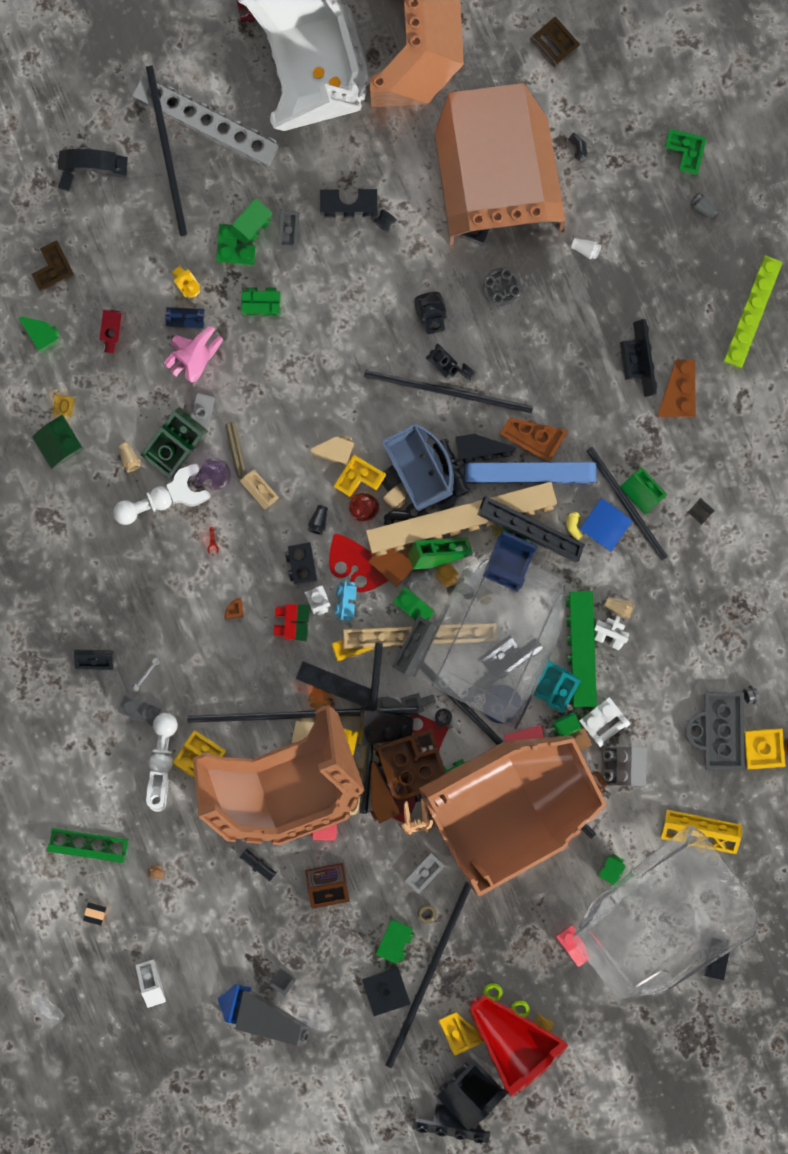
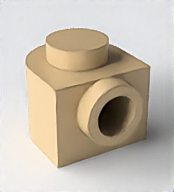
(396, 497)

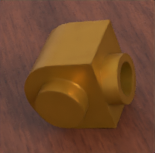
(446, 574)

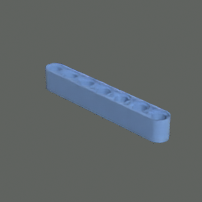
(530, 472)

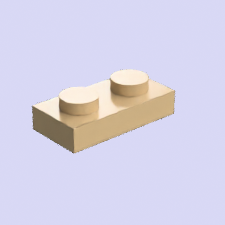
(259, 489)

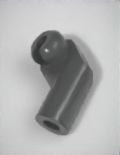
(417, 574)

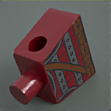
(112, 320)

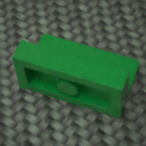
(643, 490)

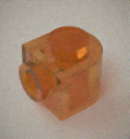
(319, 698)

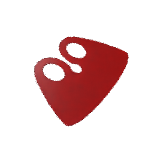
(353, 554)

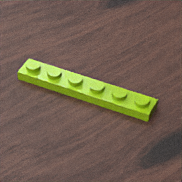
(753, 312)

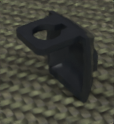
(431, 308)

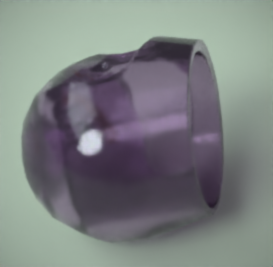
(215, 470)

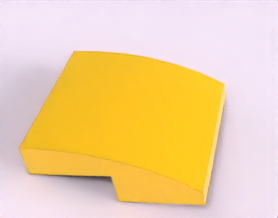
(193, 747)

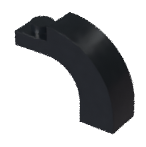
(92, 160)

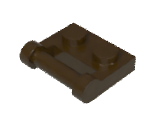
(561, 39)

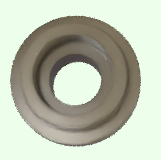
(433, 914)

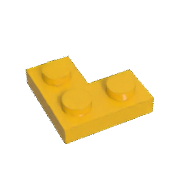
(356, 472)

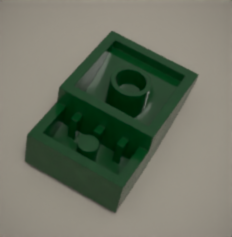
(174, 442)

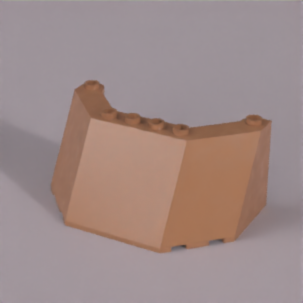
(427, 60)
(282, 791)

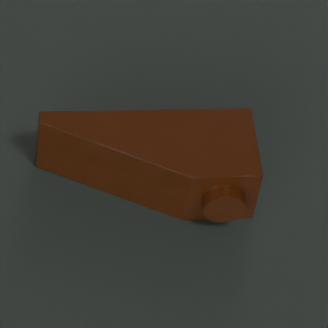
(382, 800)

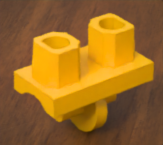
(186, 282)

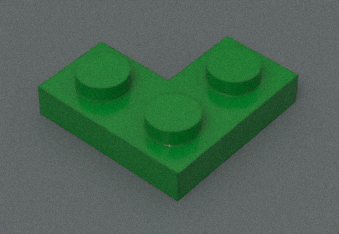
(691, 147)
(232, 253)

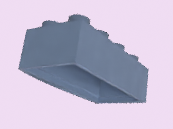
(405, 453)

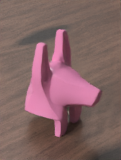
(192, 354)

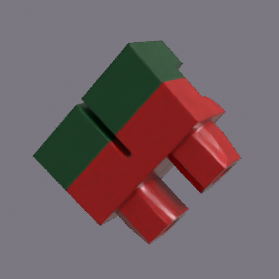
(294, 613)

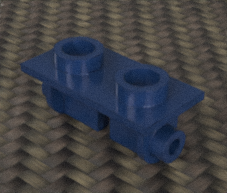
(184, 317)

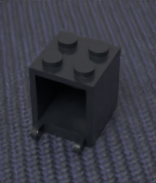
(474, 1098)

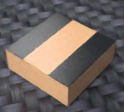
(95, 913)

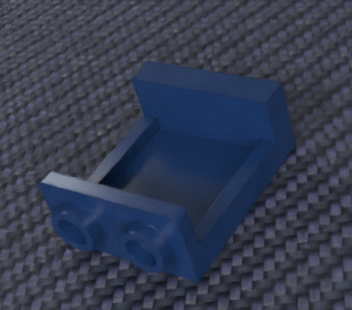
(509, 561)

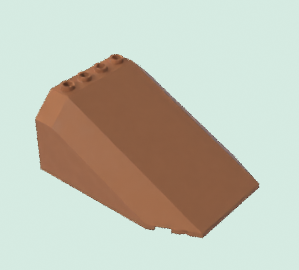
(496, 161)

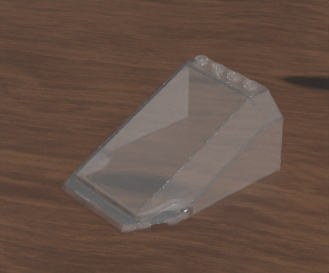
(494, 641)
(667, 918)

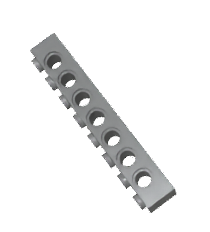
(263, 156)

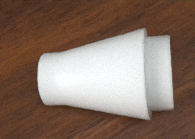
(587, 248)

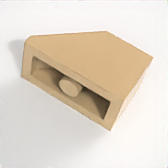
(335, 449)

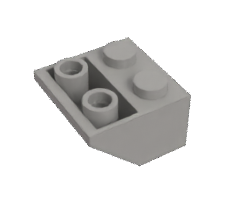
(624, 765)

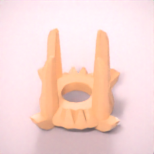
(425, 824)

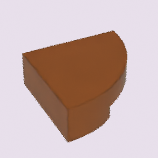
(234, 609)

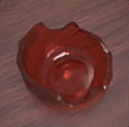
(364, 507)

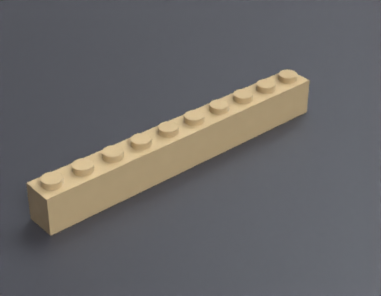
(456, 519)

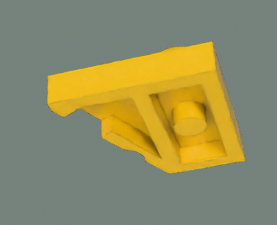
(459, 1033)

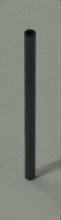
(627, 504)

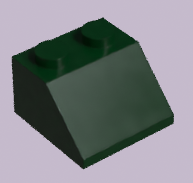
(57, 441)

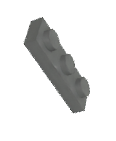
(413, 645)

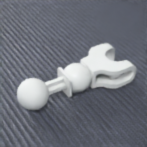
(162, 497)
(161, 761)

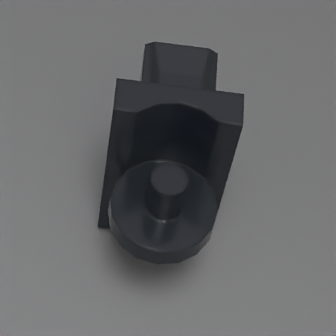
(442, 361)

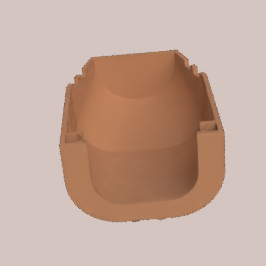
(512, 807)

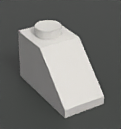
(150, 983)

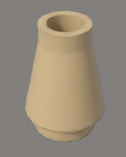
(128, 457)
(621, 607)

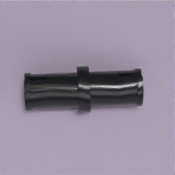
(258, 865)

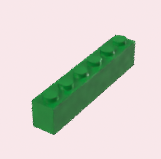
(582, 647)

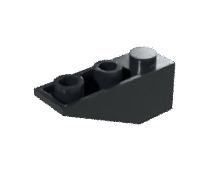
(478, 446)

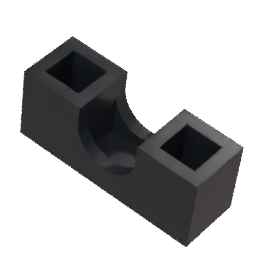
(332, 205)

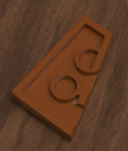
(680, 392)
(534, 438)

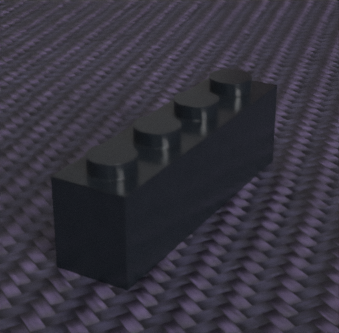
(334, 684)

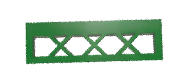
(88, 853)

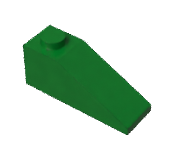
(436, 552)

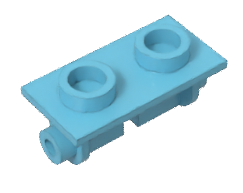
(343, 608)

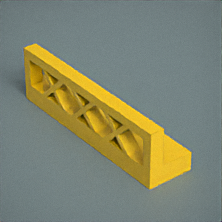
(717, 829)

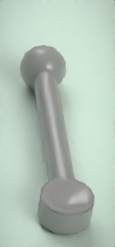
(155, 661)

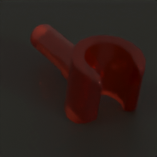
(212, 540)

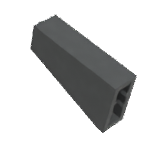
(269, 1021)

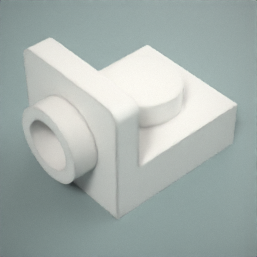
(318, 600)

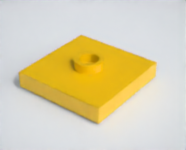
(764, 748)

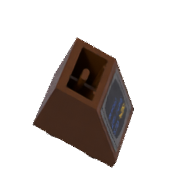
(327, 885)

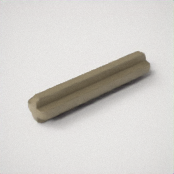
(235, 449)

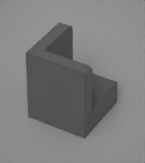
(282, 982)

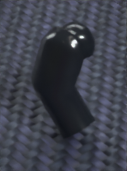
(581, 146)
(395, 515)

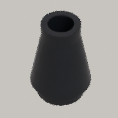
(318, 521)

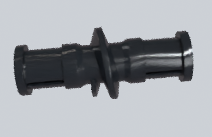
(459, 483)

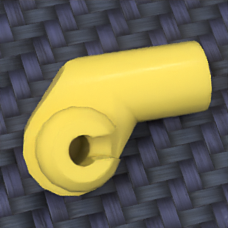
(571, 525)

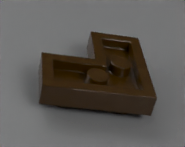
(57, 269)

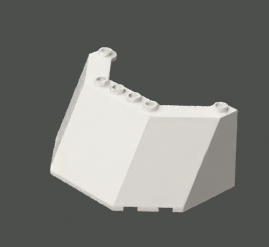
(308, 37)

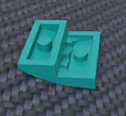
(556, 686)

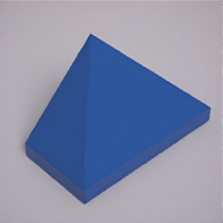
(231, 1001)

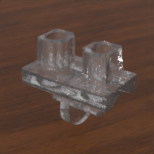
(46, 1010)

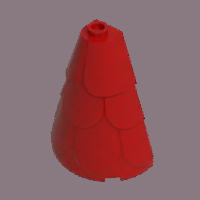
(514, 1044)

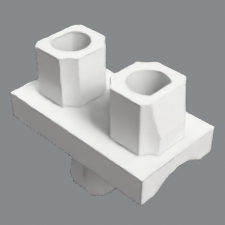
(613, 629)

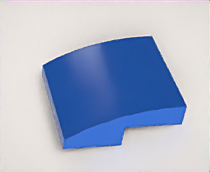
(606, 525)

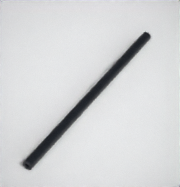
(166, 150)
(448, 391)
(373, 706)

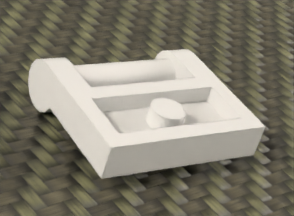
(601, 716)

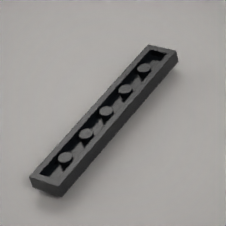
(530, 529)

